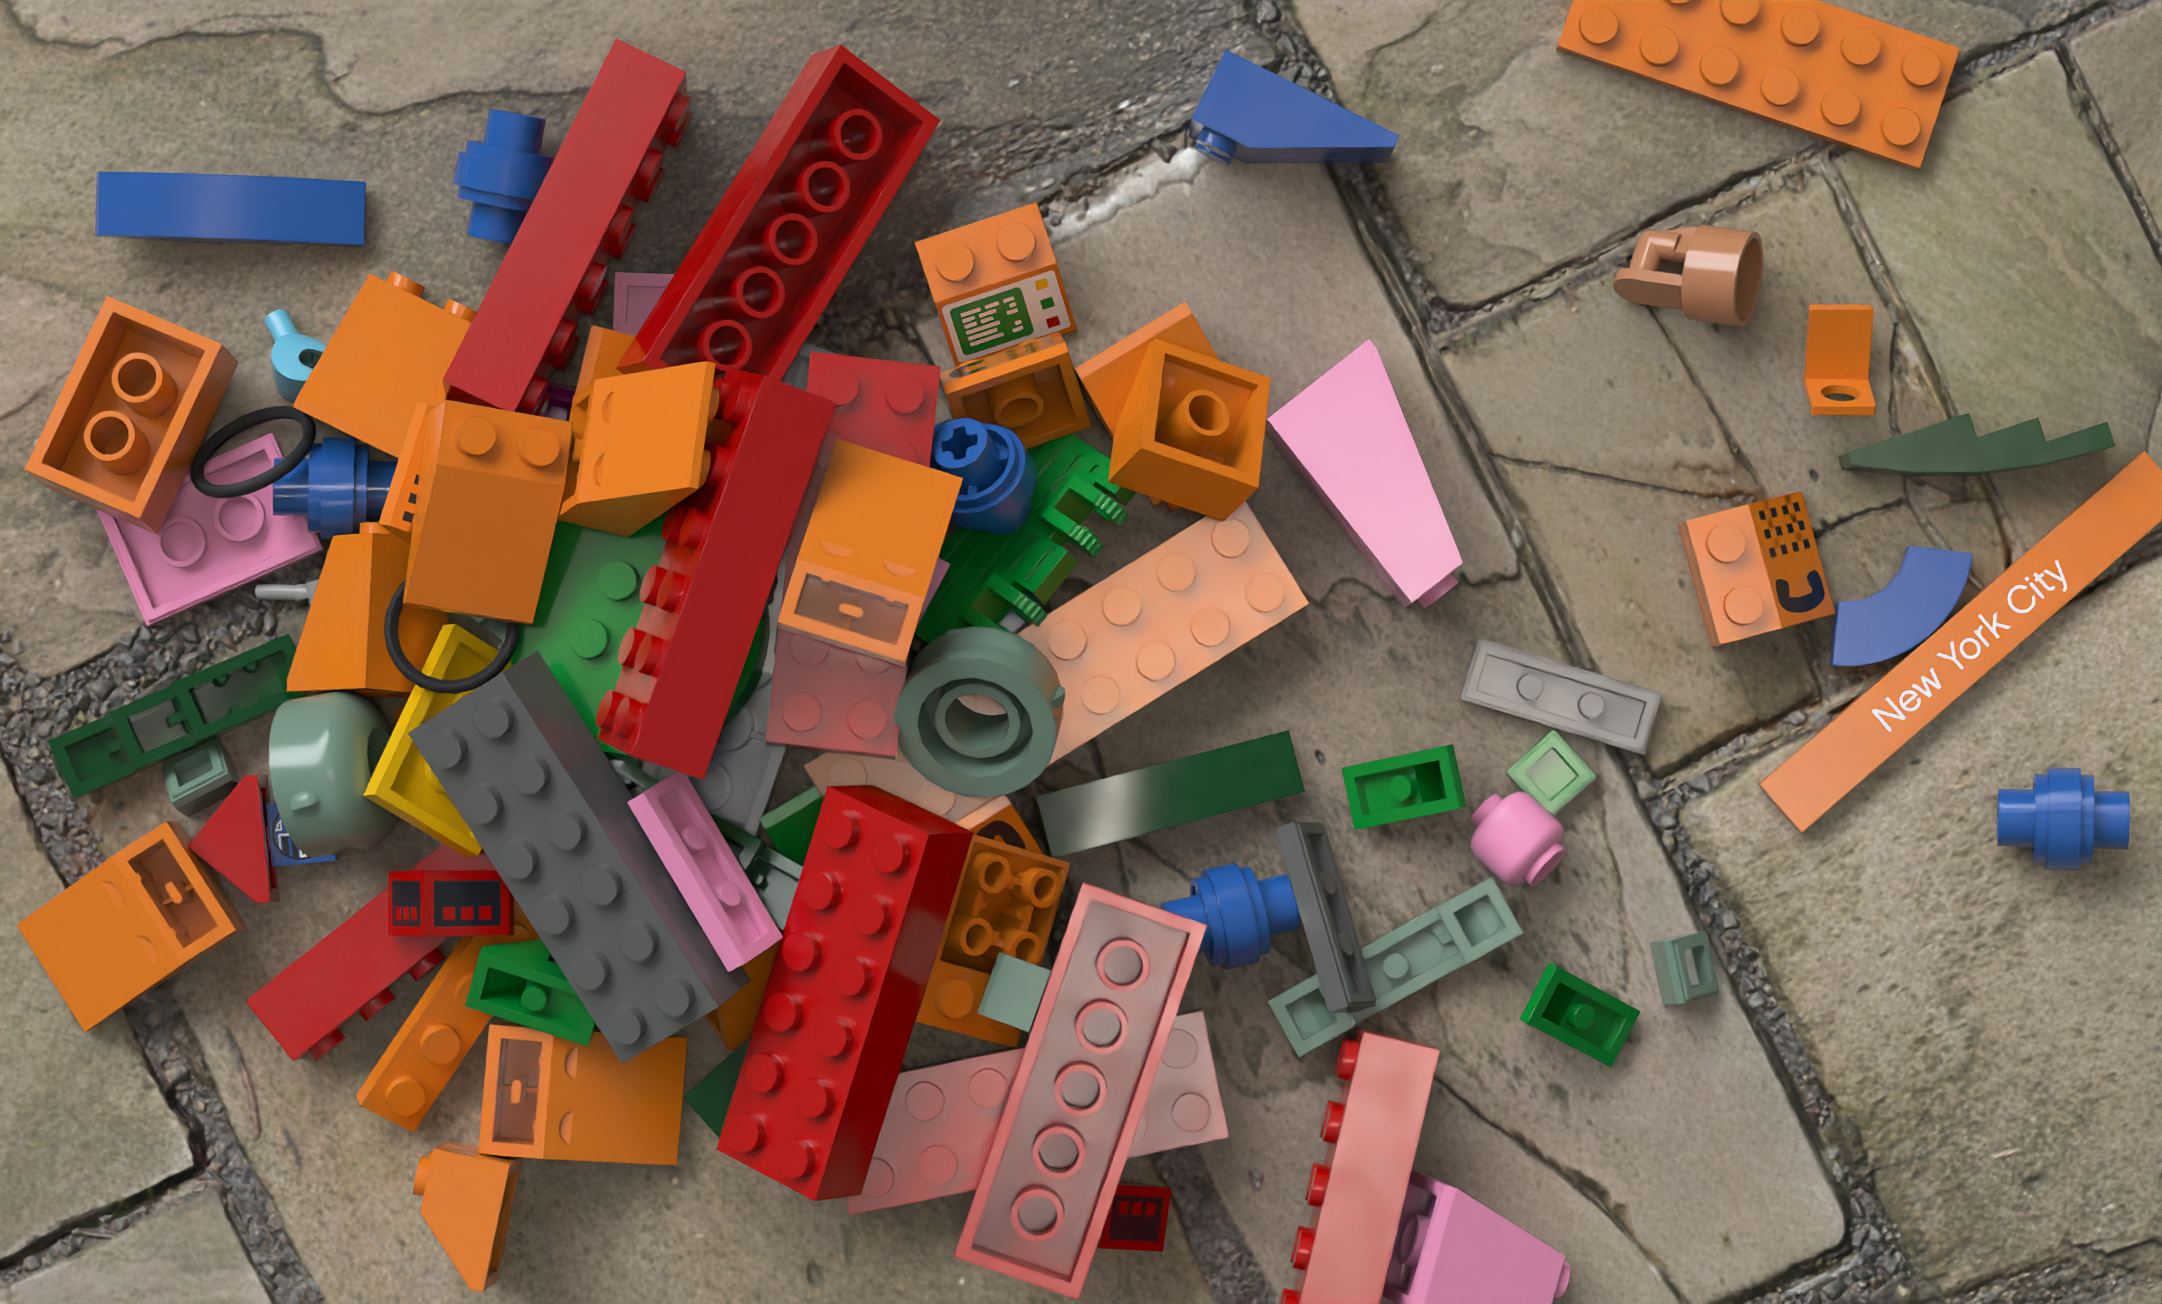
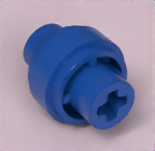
(502, 174)
(994, 471)
(334, 487)
(2063, 818)
(1238, 913)

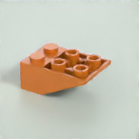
(638, 446)
(869, 552)
(1001, 906)
(131, 924)
(580, 1100)

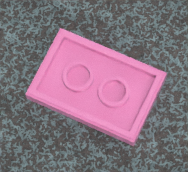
(211, 541)

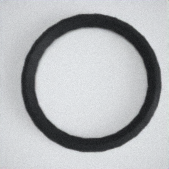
(269, 476)
(434, 684)

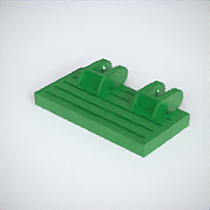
(995, 570)

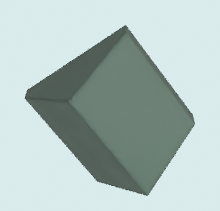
(200, 777)
(1684, 968)
(1014, 992)

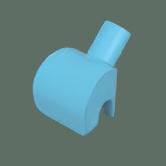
(291, 355)

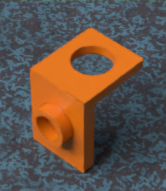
(1838, 358)

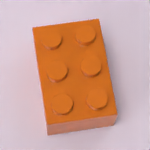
(132, 415)

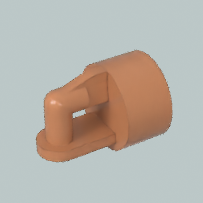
(1717, 279)

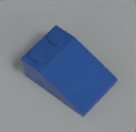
(1272, 120)

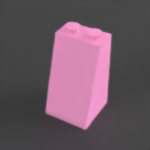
(1366, 471)

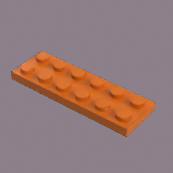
(1779, 62)

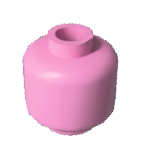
(1517, 838)

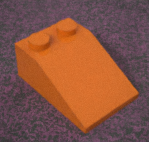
(485, 511)

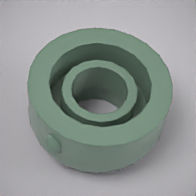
(970, 749)
(320, 767)

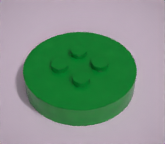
(591, 603)

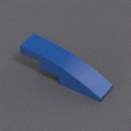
(229, 209)

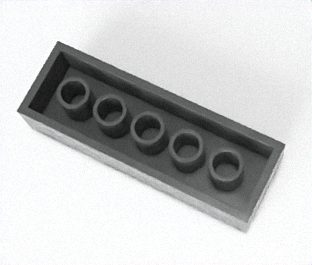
(576, 856)

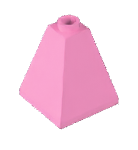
(1466, 1253)

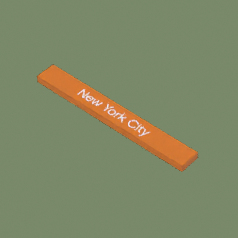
(1968, 644)

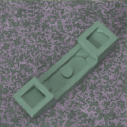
(1403, 963)

